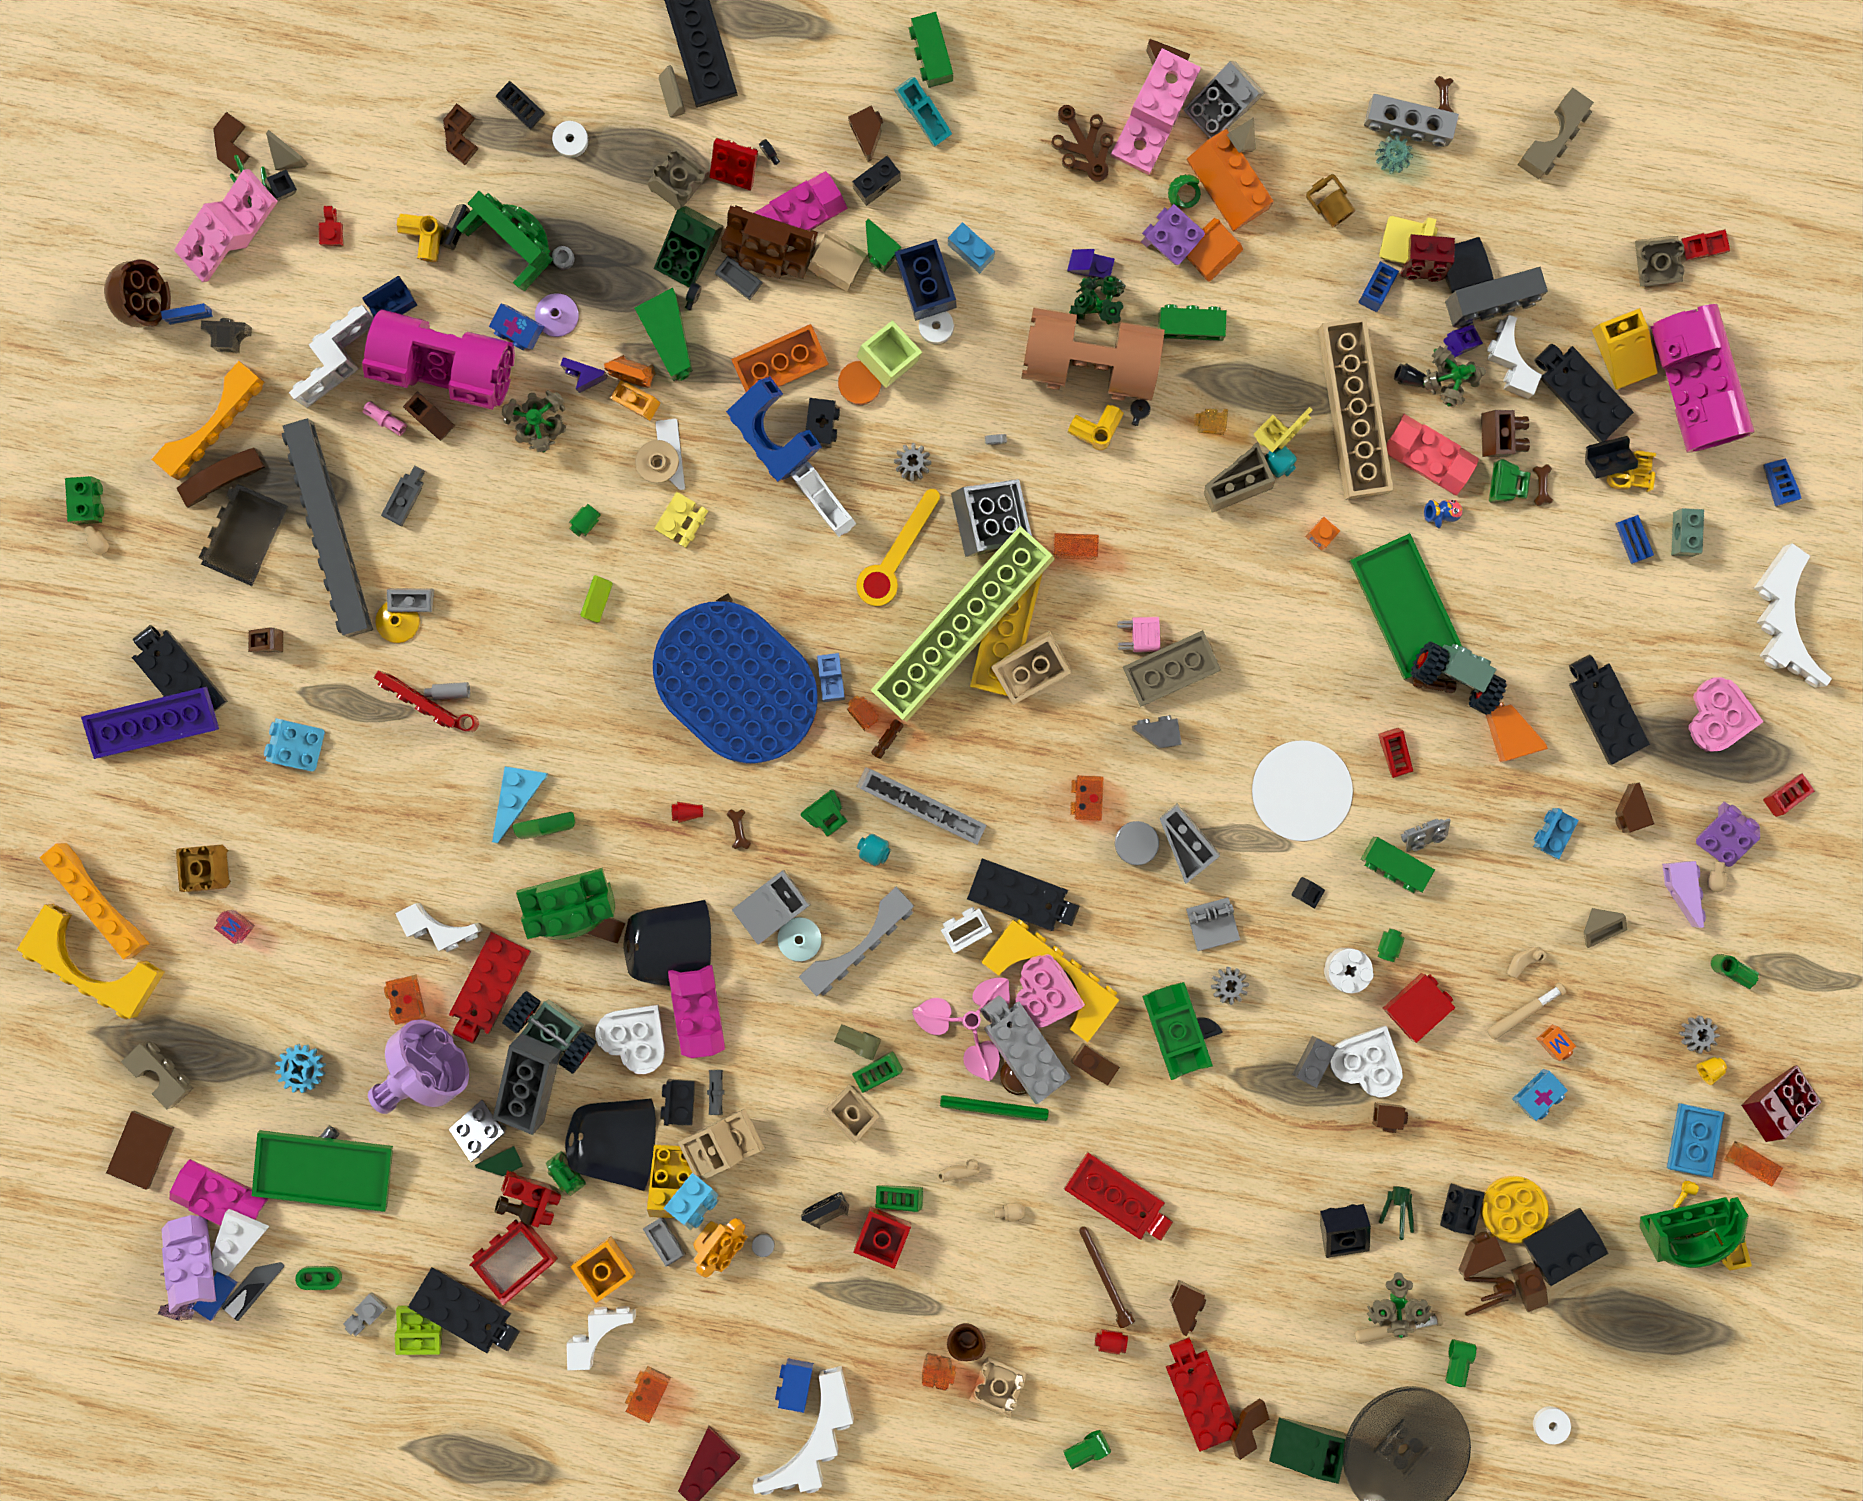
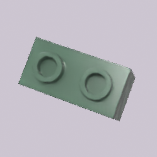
(1687, 532)

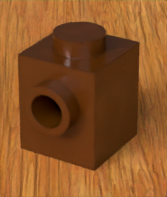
(1389, 1116)

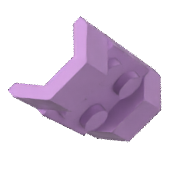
(187, 1261)

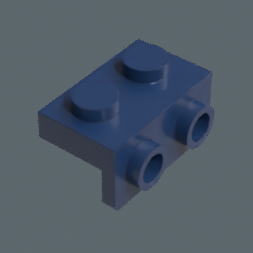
(392, 297)

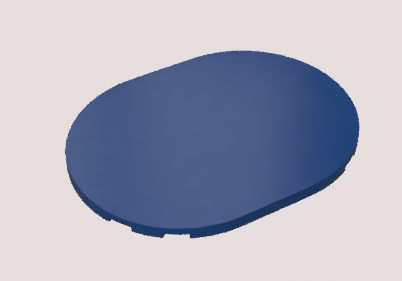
(735, 682)

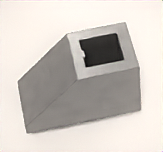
(1161, 733)

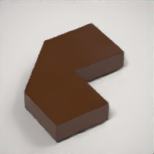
(455, 125)
(225, 134)
(1251, 1418)

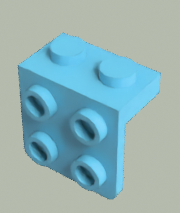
(294, 745)
(692, 1202)

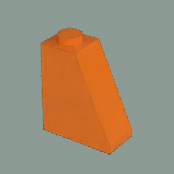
(1512, 733)

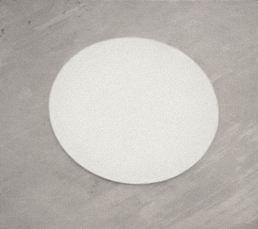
(1302, 790)

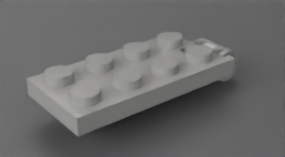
(1024, 1049)

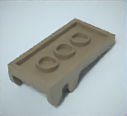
(1171, 668)

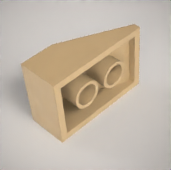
(1031, 667)

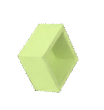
(889, 354)

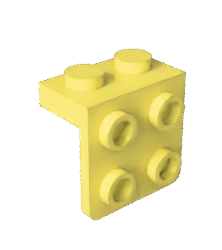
(1397, 234)
(1275, 434)

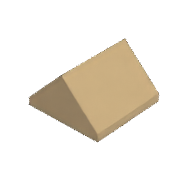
(851, 1113)

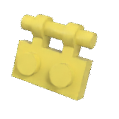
(676, 515)

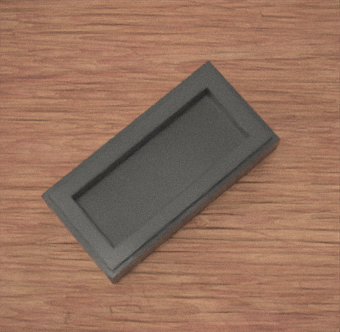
(738, 278)

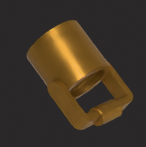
(1335, 206)

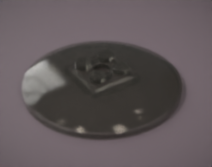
(1434, 1455)

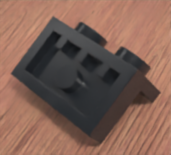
(1610, 457)
(678, 1102)
(1462, 1209)

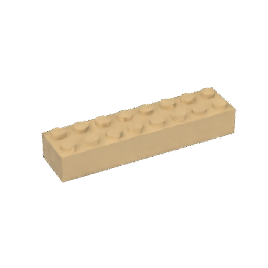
(1355, 408)

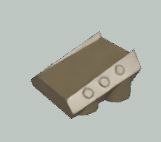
(677, 178)
(1659, 260)

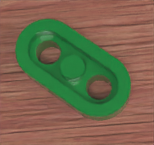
(319, 1278)

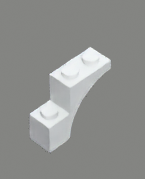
(1503, 351)
(823, 499)
(416, 921)
(600, 1321)

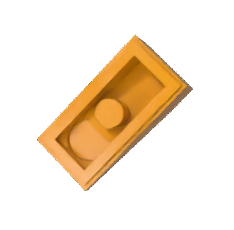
(635, 400)

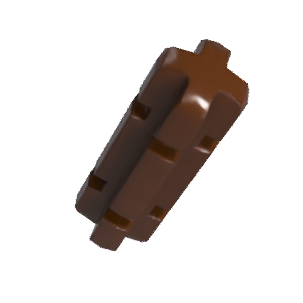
(1438, 685)
(887, 739)

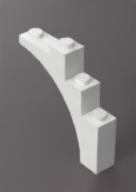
(1779, 618)
(822, 1444)

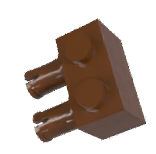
(1499, 433)

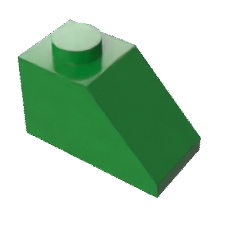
(880, 247)

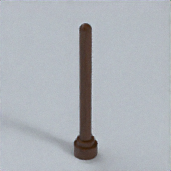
(1124, 1317)

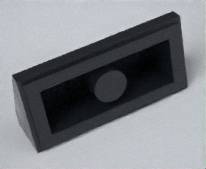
(452, 234)

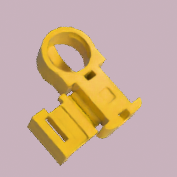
(1637, 477)

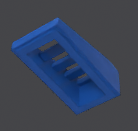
(1373, 299)
(1792, 488)

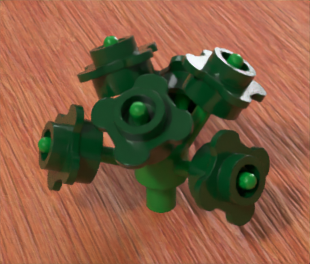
(1089, 302)

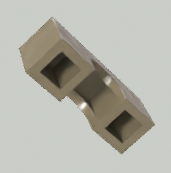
(172, 1085)

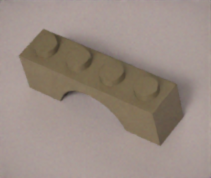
(1570, 112)

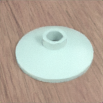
(811, 939)

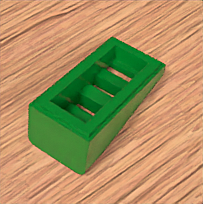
(894, 1064)
(909, 1190)

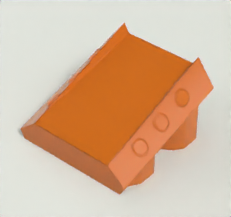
(1214, 250)
(630, 371)

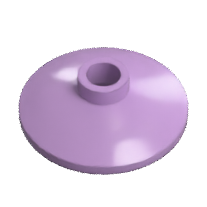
(561, 324)

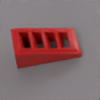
(1386, 745)
(1777, 803)

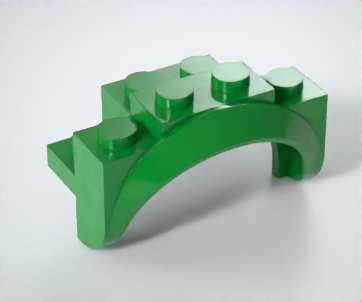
(564, 906)

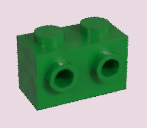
(84, 500)

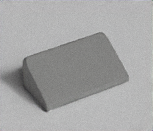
(410, 599)

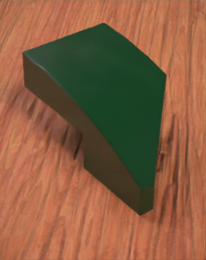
(501, 1162)

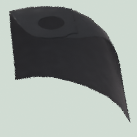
(668, 940)
(615, 1141)

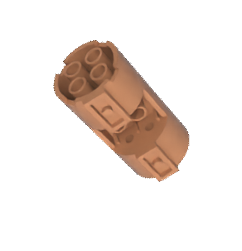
(1132, 361)

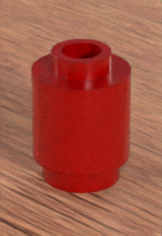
(1111, 1342)

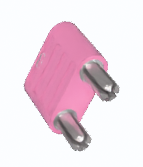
(1144, 634)

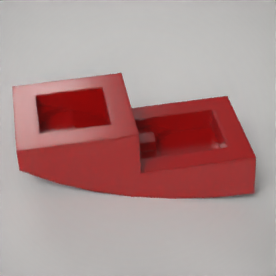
(1706, 245)

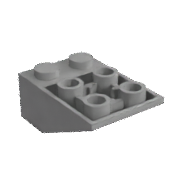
(1224, 100)
(771, 907)

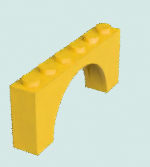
(1019, 944)
(47, 946)

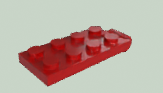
(424, 704)
(488, 986)
(1118, 1198)
(1200, 1395)

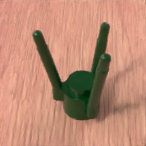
(1403, 1198)

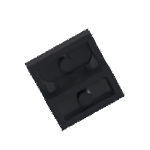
(1469, 266)

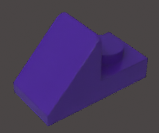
(1089, 264)
(1463, 340)
(588, 377)

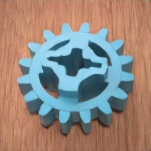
(305, 1075)

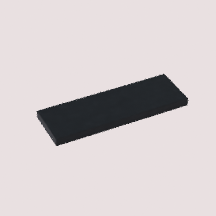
(701, 50)

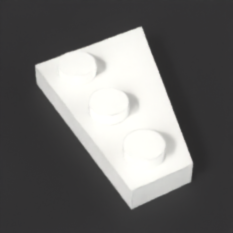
(234, 1240)

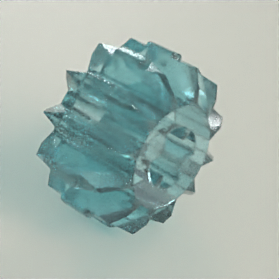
(1387, 158)

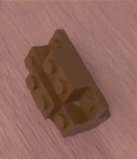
(766, 244)

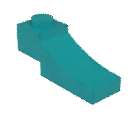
(923, 110)

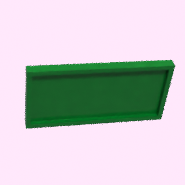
(1403, 600)
(322, 1170)

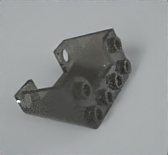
(242, 534)

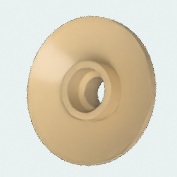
(650, 454)

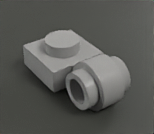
(367, 1311)

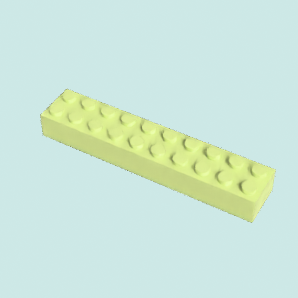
(963, 624)

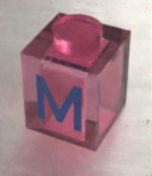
(233, 926)

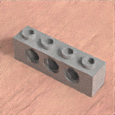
(1422, 115)

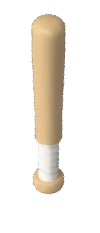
(1524, 1012)
(1380, 1332)

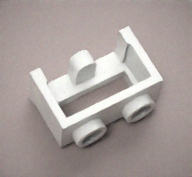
(969, 938)

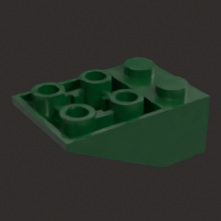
(688, 246)
(1308, 1449)

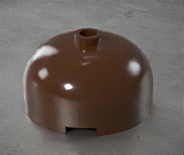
(126, 290)

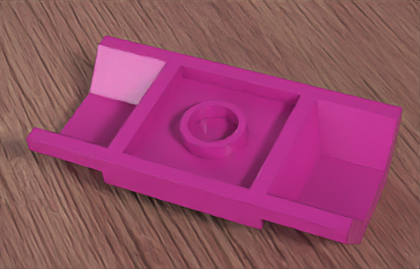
(807, 203)
(697, 1012)
(213, 1193)

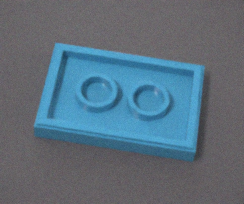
(1695, 1140)

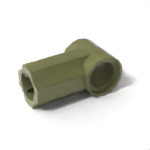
(862, 1043)

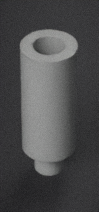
(448, 691)

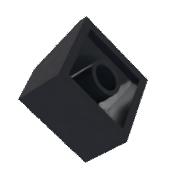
(1345, 1230)

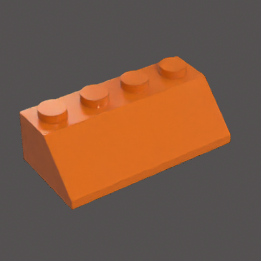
(1230, 181)

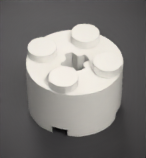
(1360, 974)

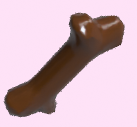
(1443, 85)
(1542, 474)
(736, 818)

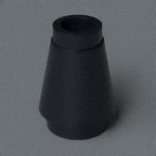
(1409, 376)

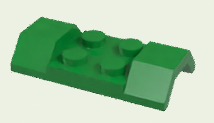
(1177, 1030)

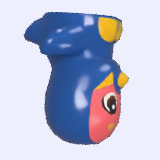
(1445, 510)

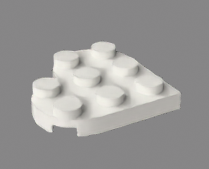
(634, 1036)
(1368, 1061)

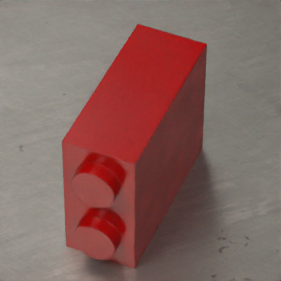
(1419, 1007)

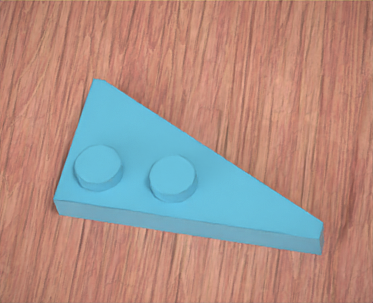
(516, 791)

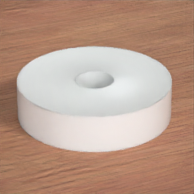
(568, 129)
(940, 335)
(1544, 1418)

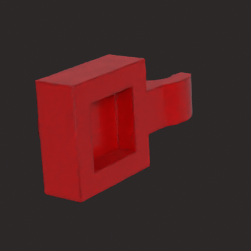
(330, 231)

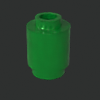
(584, 520)
(1390, 945)

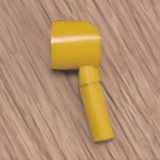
(1687, 1188)

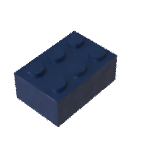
(925, 279)

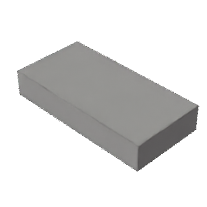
(664, 1241)

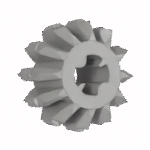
(904, 463)
(1237, 986)
(1692, 1038)

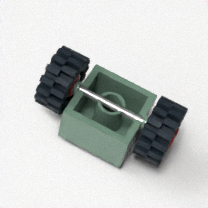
(1463, 667)
(551, 1026)

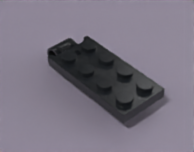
(1583, 391)
(174, 668)
(1606, 710)
(1021, 896)
(463, 1312)

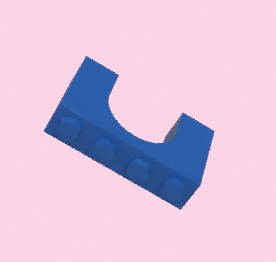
(749, 417)

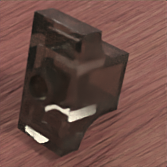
(226, 334)

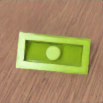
(596, 599)

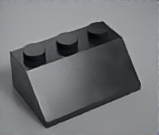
(1565, 1246)

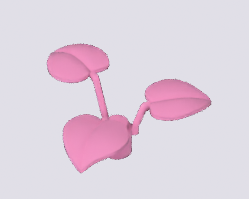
(934, 1017)

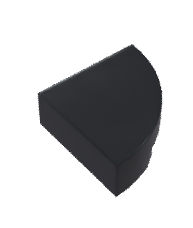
(1208, 1027)

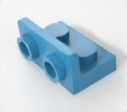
(1555, 833)

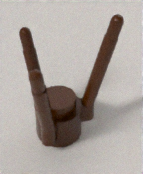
(1502, 1291)

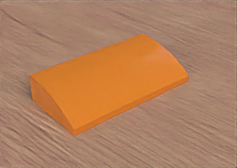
(781, 359)

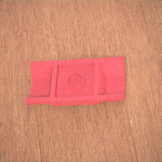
(1431, 455)

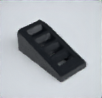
(505, 93)

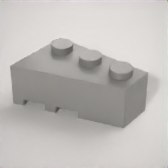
(1188, 843)

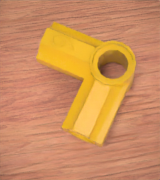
(418, 226)
(1107, 426)

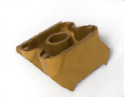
(202, 868)

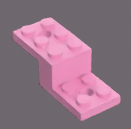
(1155, 111)
(225, 225)

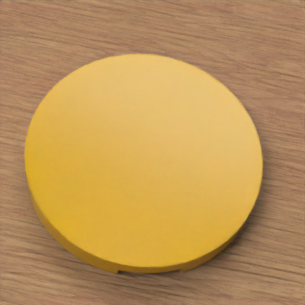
(1514, 1208)

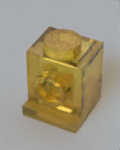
(1211, 421)

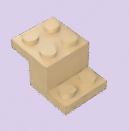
(721, 1145)

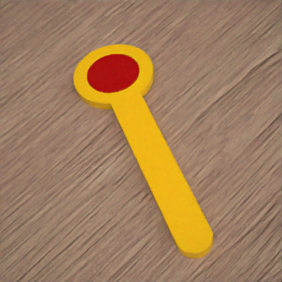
(878, 583)

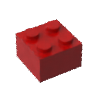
(882, 1237)

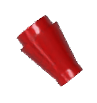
(686, 811)

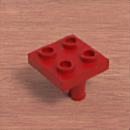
(733, 163)

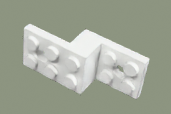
(336, 361)

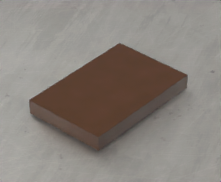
(140, 1150)

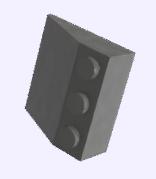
(989, 515)

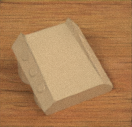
(837, 261)
(998, 1388)

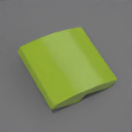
(416, 1334)

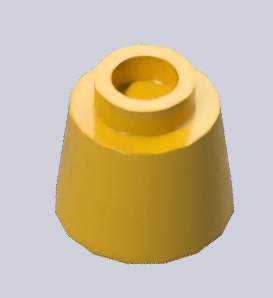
(1711, 1069)

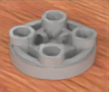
(1136, 843)

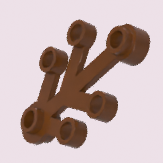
(1084, 146)

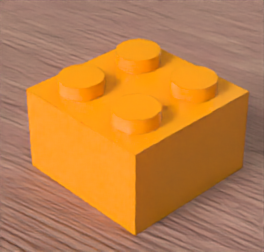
(603, 1269)

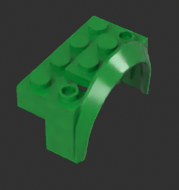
(498, 215)
(1716, 1215)

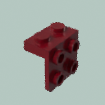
(1429, 257)

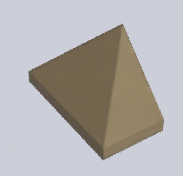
(1244, 137)
(283, 155)
(1603, 925)

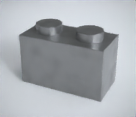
(1314, 1061)

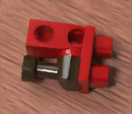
(534, 1199)

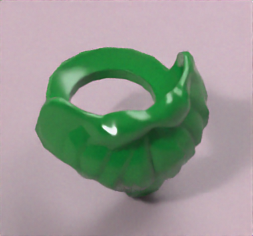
(1179, 182)

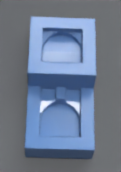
(831, 677)

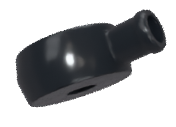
(769, 151)
(692, 295)
(1139, 414)

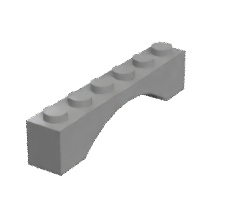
(824, 972)

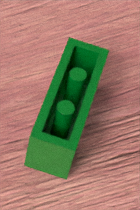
(931, 49)
(1193, 322)
(1397, 865)

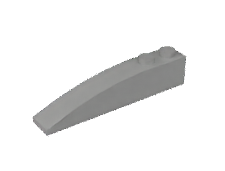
(921, 805)

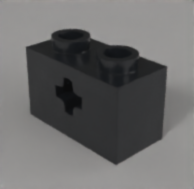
(876, 180)
(823, 409)

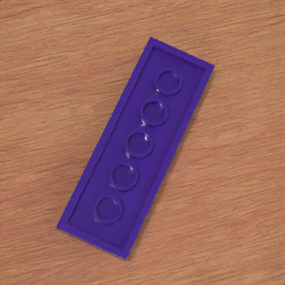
(150, 722)

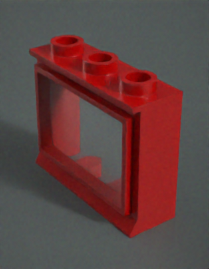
(513, 1260)

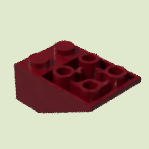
(1781, 1105)

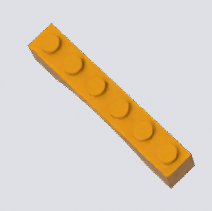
(238, 389)
(73, 877)

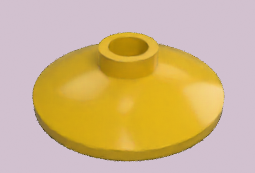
(399, 632)

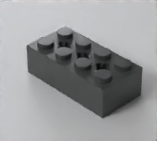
(1496, 296)
(526, 1084)

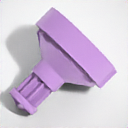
(422, 1067)

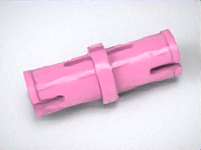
(384, 418)

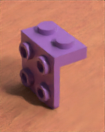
(1173, 234)
(1729, 835)

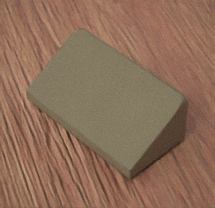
(671, 92)

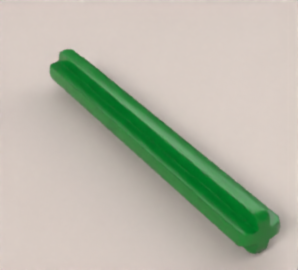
(994, 1108)

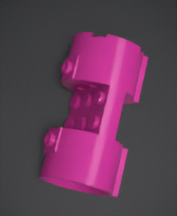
(407, 351)
(1702, 378)

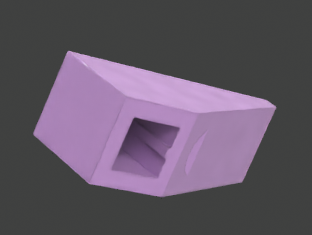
(1683, 885)

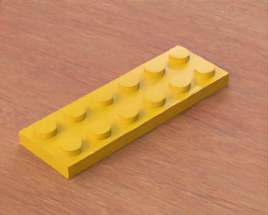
(1004, 639)

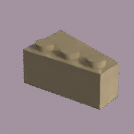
(1240, 481)

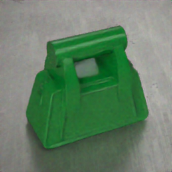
(1505, 480)
(824, 809)
(563, 1175)

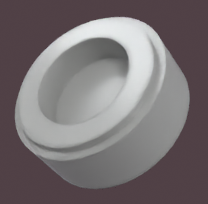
(563, 257)
(996, 439)
(763, 1245)

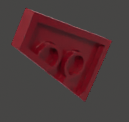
(708, 1466)

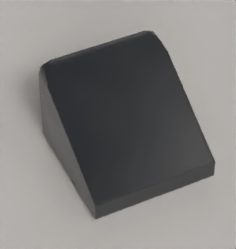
(1308, 892)

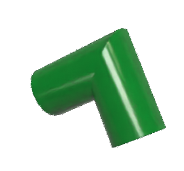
(544, 825)

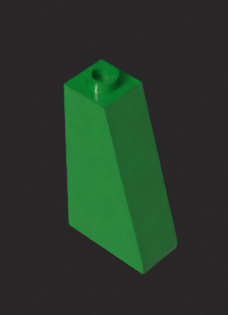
(665, 328)

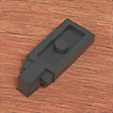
(404, 496)

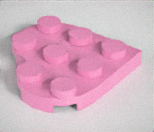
(1722, 715)
(1047, 991)

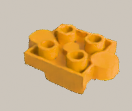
(719, 1247)

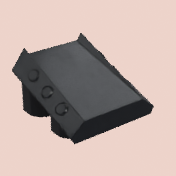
(825, 1210)

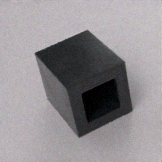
(280, 185)

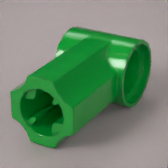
(1735, 970)
(1461, 1356)
(1091, 1448)

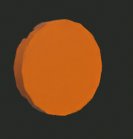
(858, 384)

